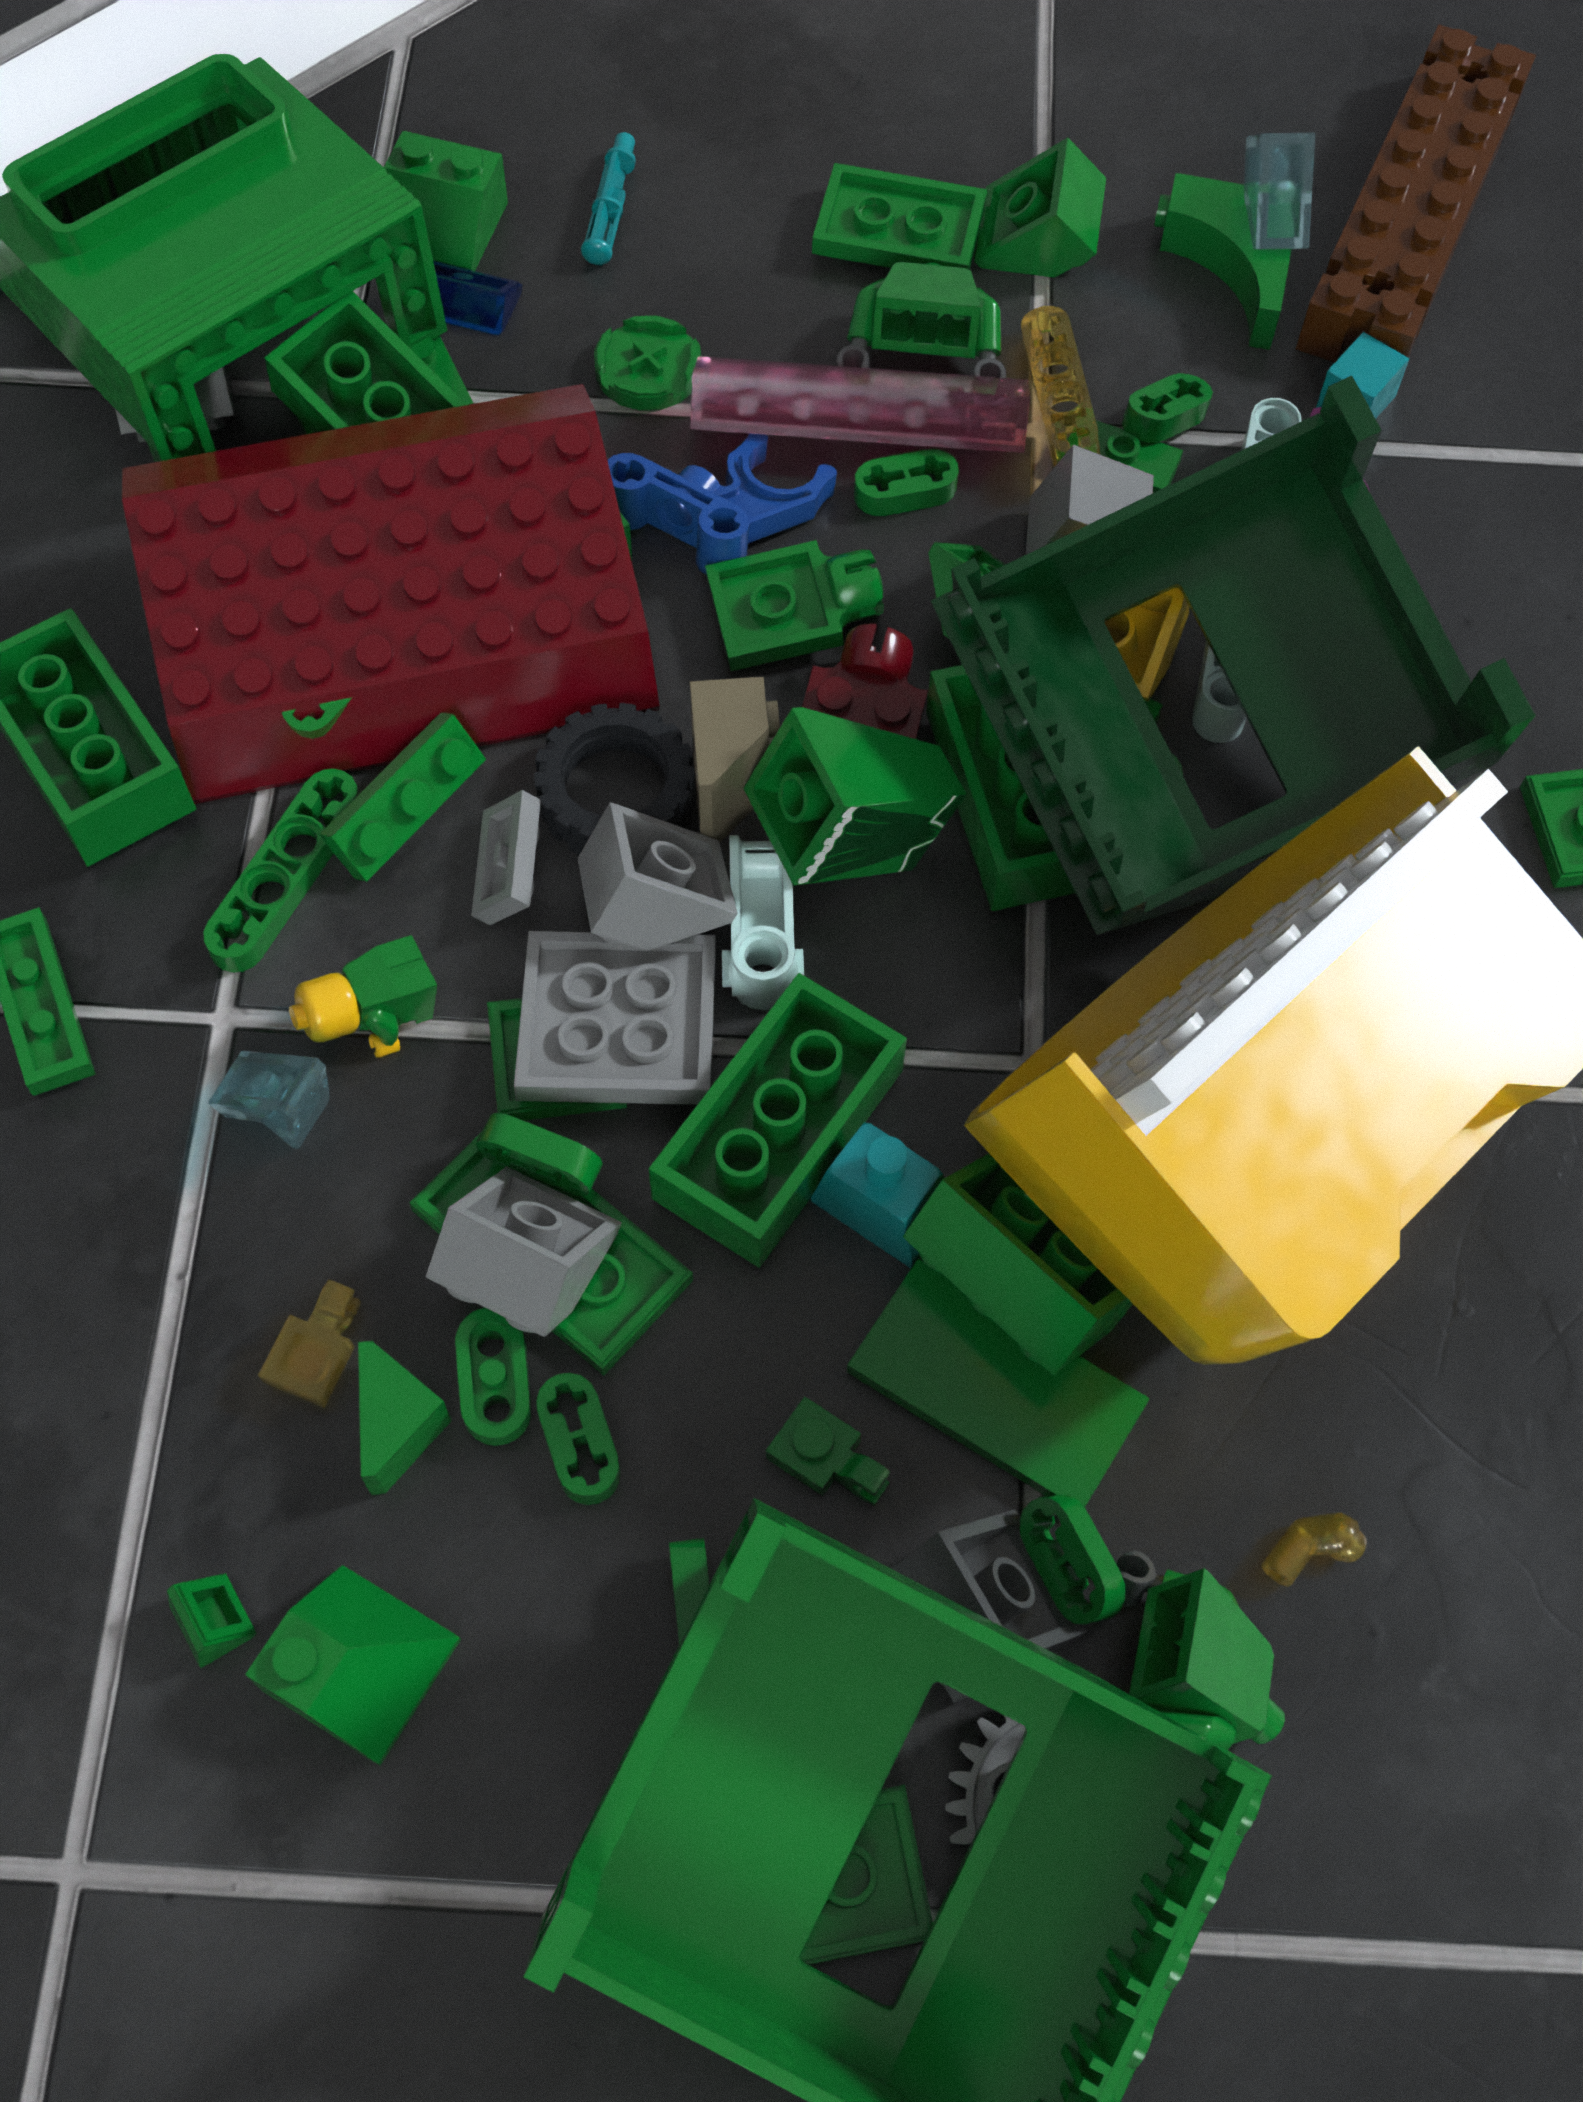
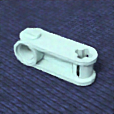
(762, 927)

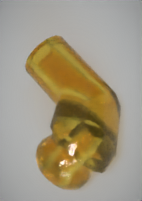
(1310, 1537)

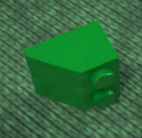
(458, 191)
(1043, 214)

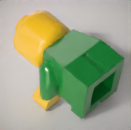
(372, 993)

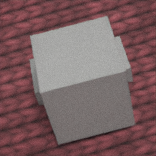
(1081, 492)

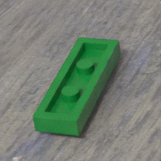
(403, 797)
(39, 1006)

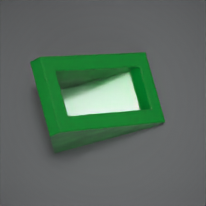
(395, 1418)

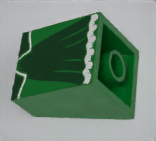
(850, 797)

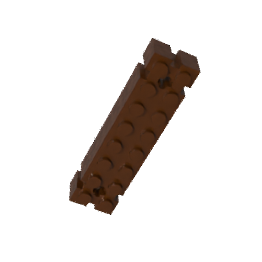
(1417, 196)

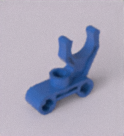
(710, 515)

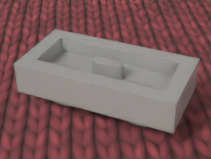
(506, 858)

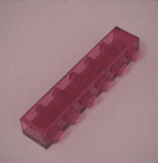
(860, 404)

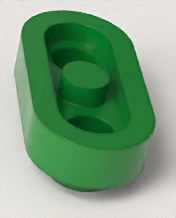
(492, 1378)

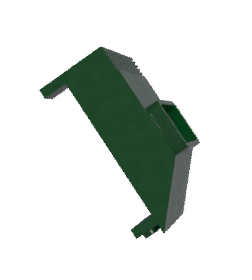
(1306, 622)

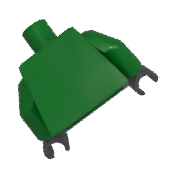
(926, 312)
(1200, 1655)

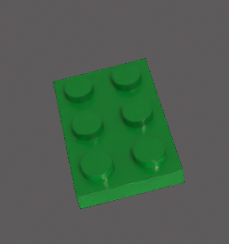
(897, 219)

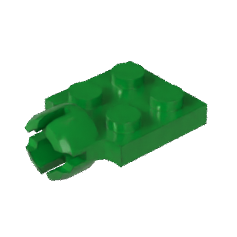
(791, 601)

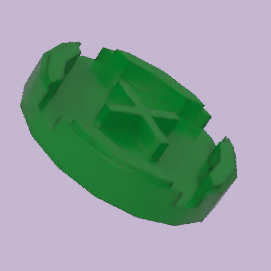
(646, 363)

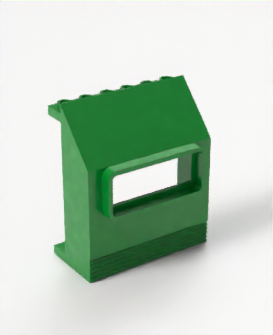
(201, 233)
(761, 1778)

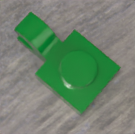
(821, 1449)

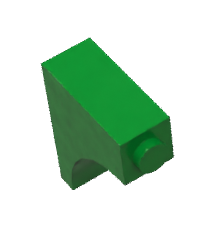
(1211, 227)

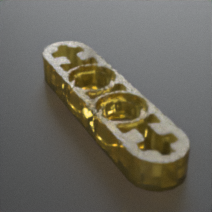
(1059, 387)

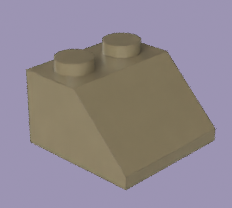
(729, 738)

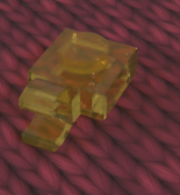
(312, 1353)

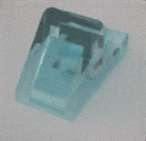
(275, 1090)

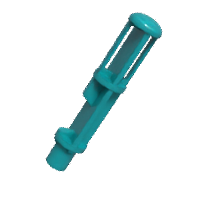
(609, 201)

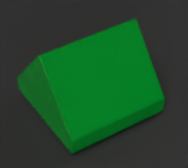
(210, 1617)

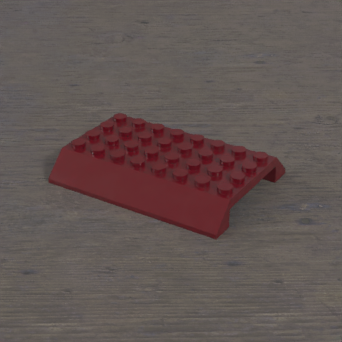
(391, 564)

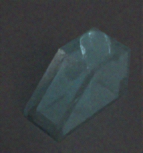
(1279, 189)

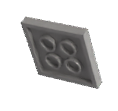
(615, 1020)

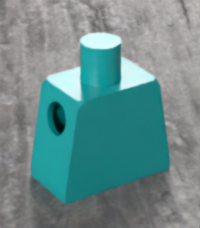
(878, 1189)

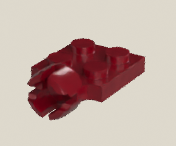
(870, 684)

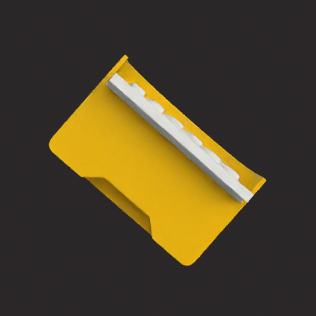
(1299, 1068)

